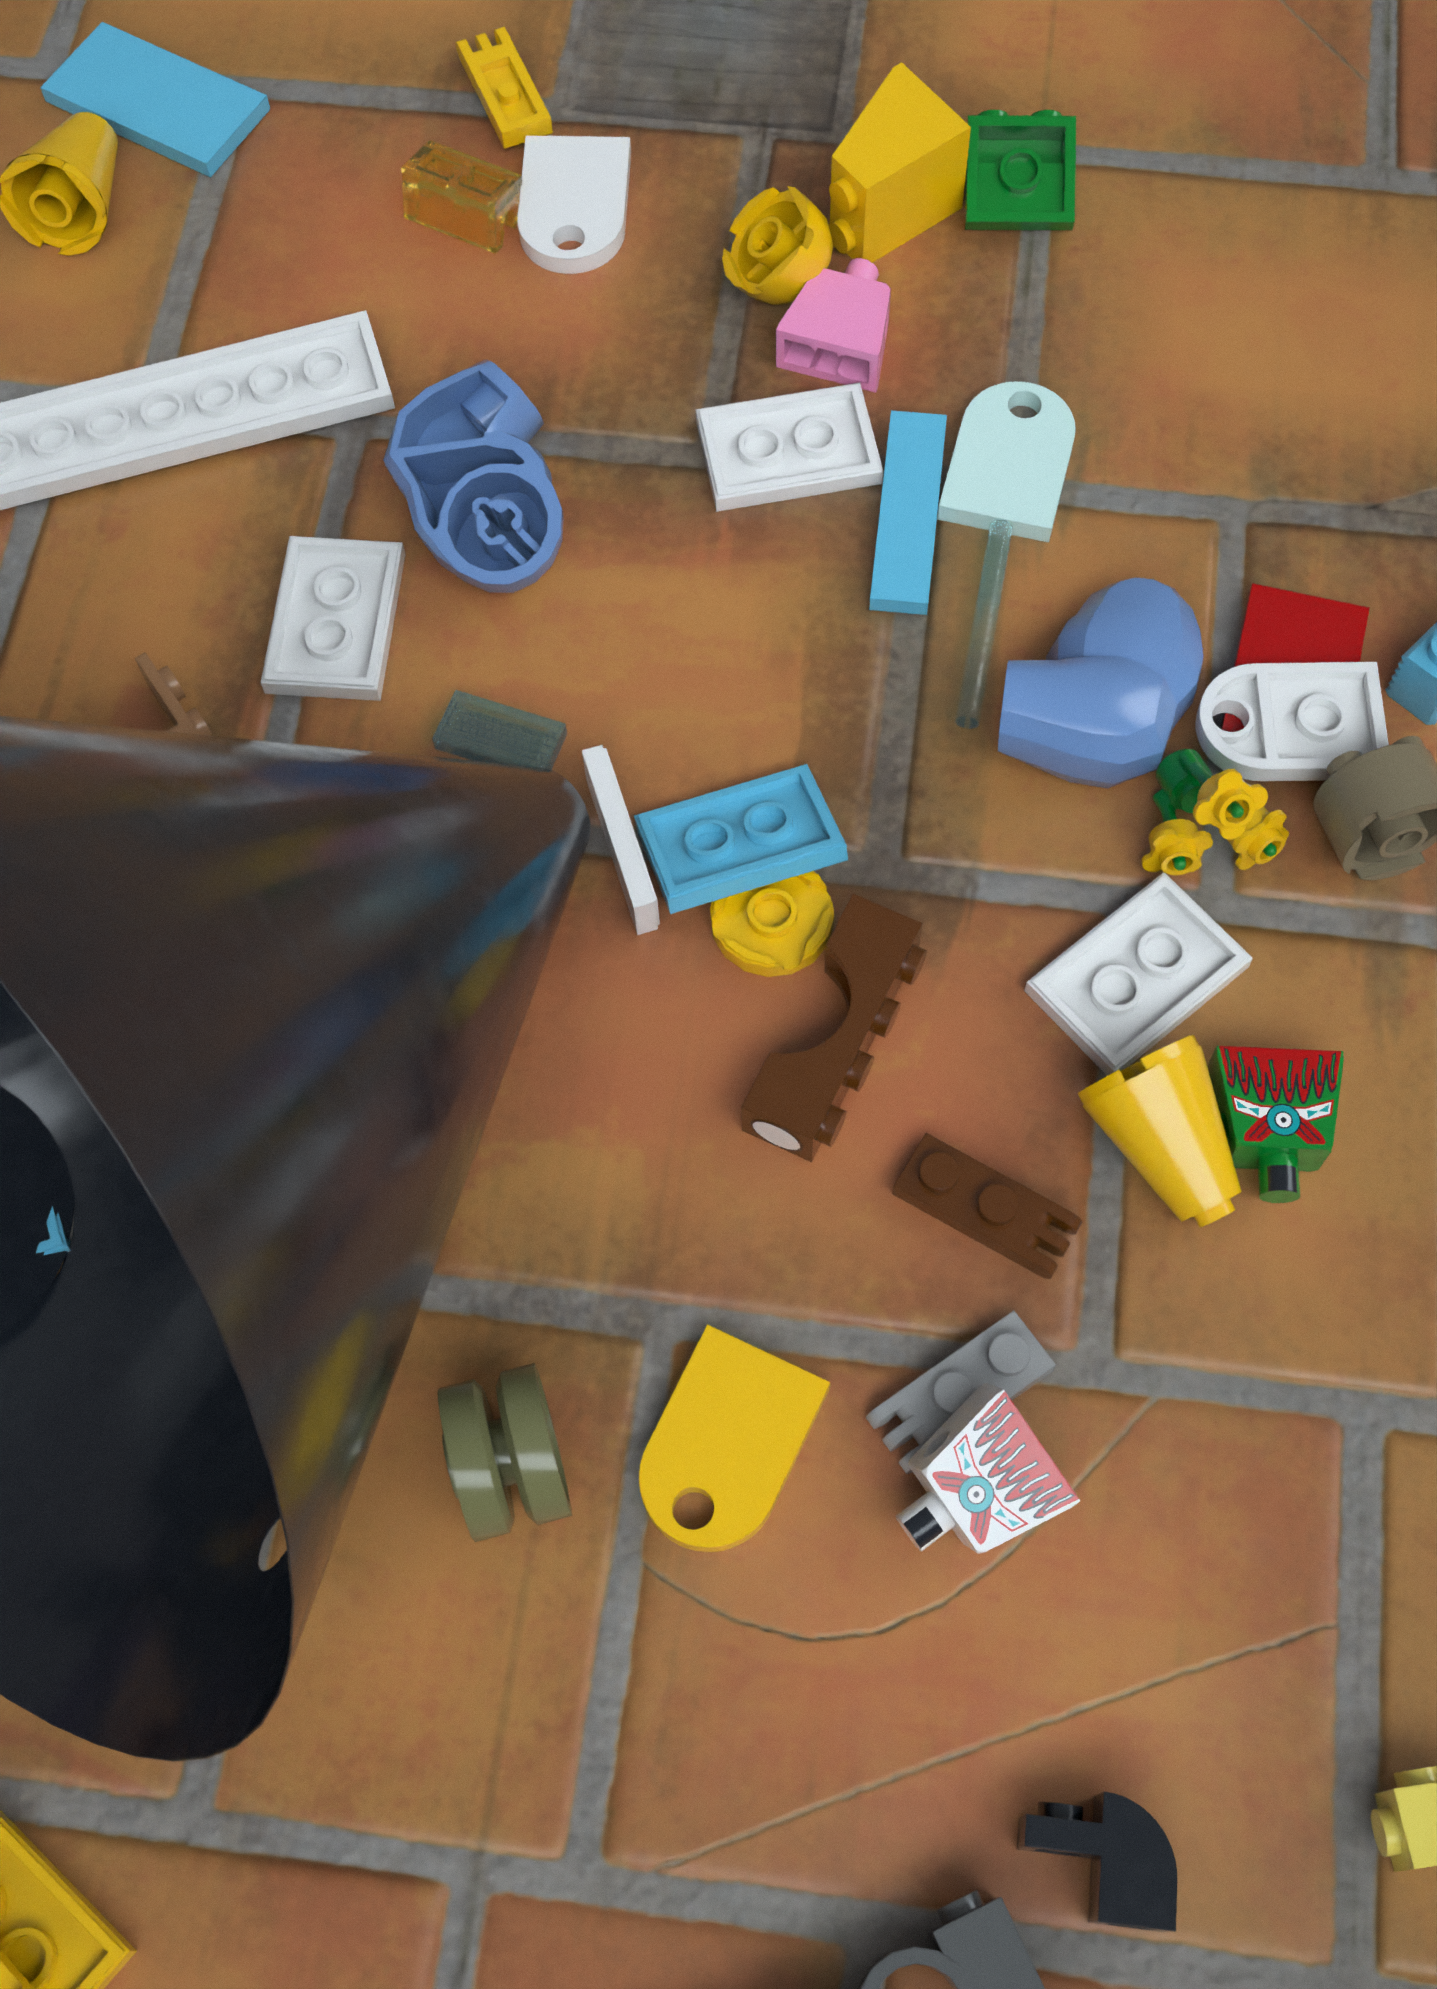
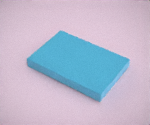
(740, 838)

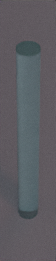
(984, 625)

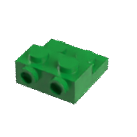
(1020, 171)

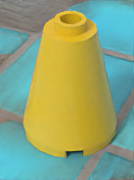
(63, 185)
(1170, 1129)

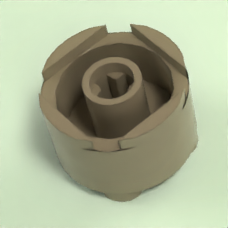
(1380, 808)

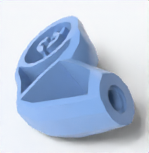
(1107, 687)

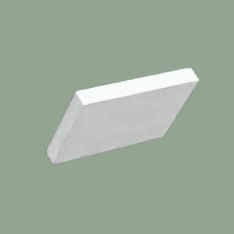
(789, 447)
(333, 618)
(1137, 975)

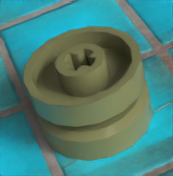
(493, 1454)

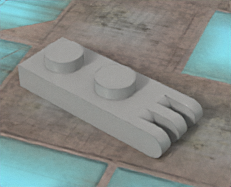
(1000, 1356)

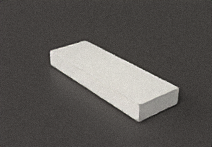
(621, 839)

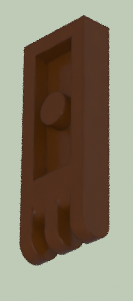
(986, 1205)

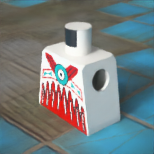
(984, 1477)

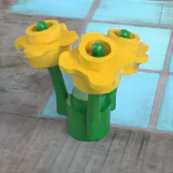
(1214, 800)

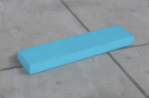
(908, 513)

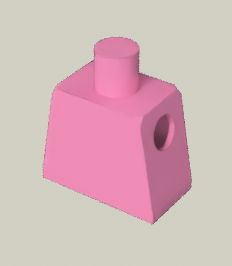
(837, 327)

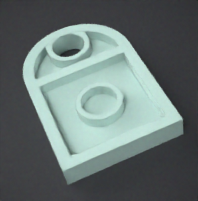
(1010, 463)

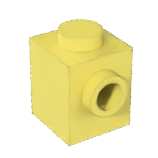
(1408, 1820)

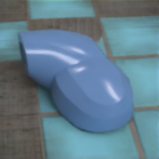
(475, 481)

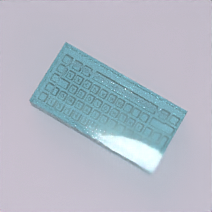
(498, 733)

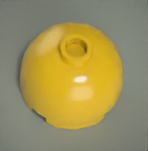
(777, 246)

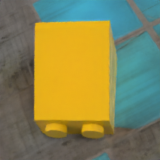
(897, 168)

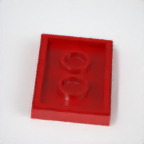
(1296, 629)

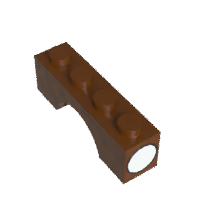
(801, 1092)

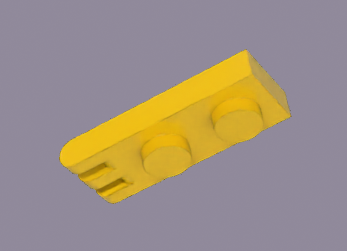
(505, 88)

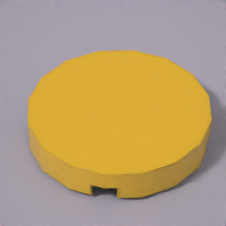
(775, 925)

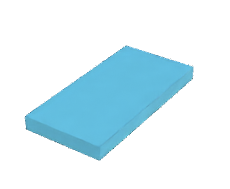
(157, 98)

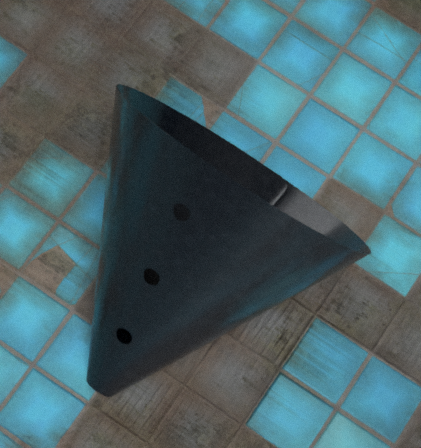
(258, 1066)

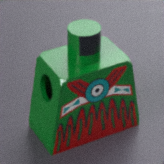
(1277, 1111)

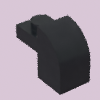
(1129, 1855)

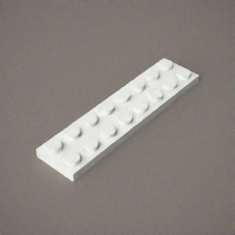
(190, 408)

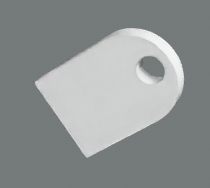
(573, 193)
(1292, 718)

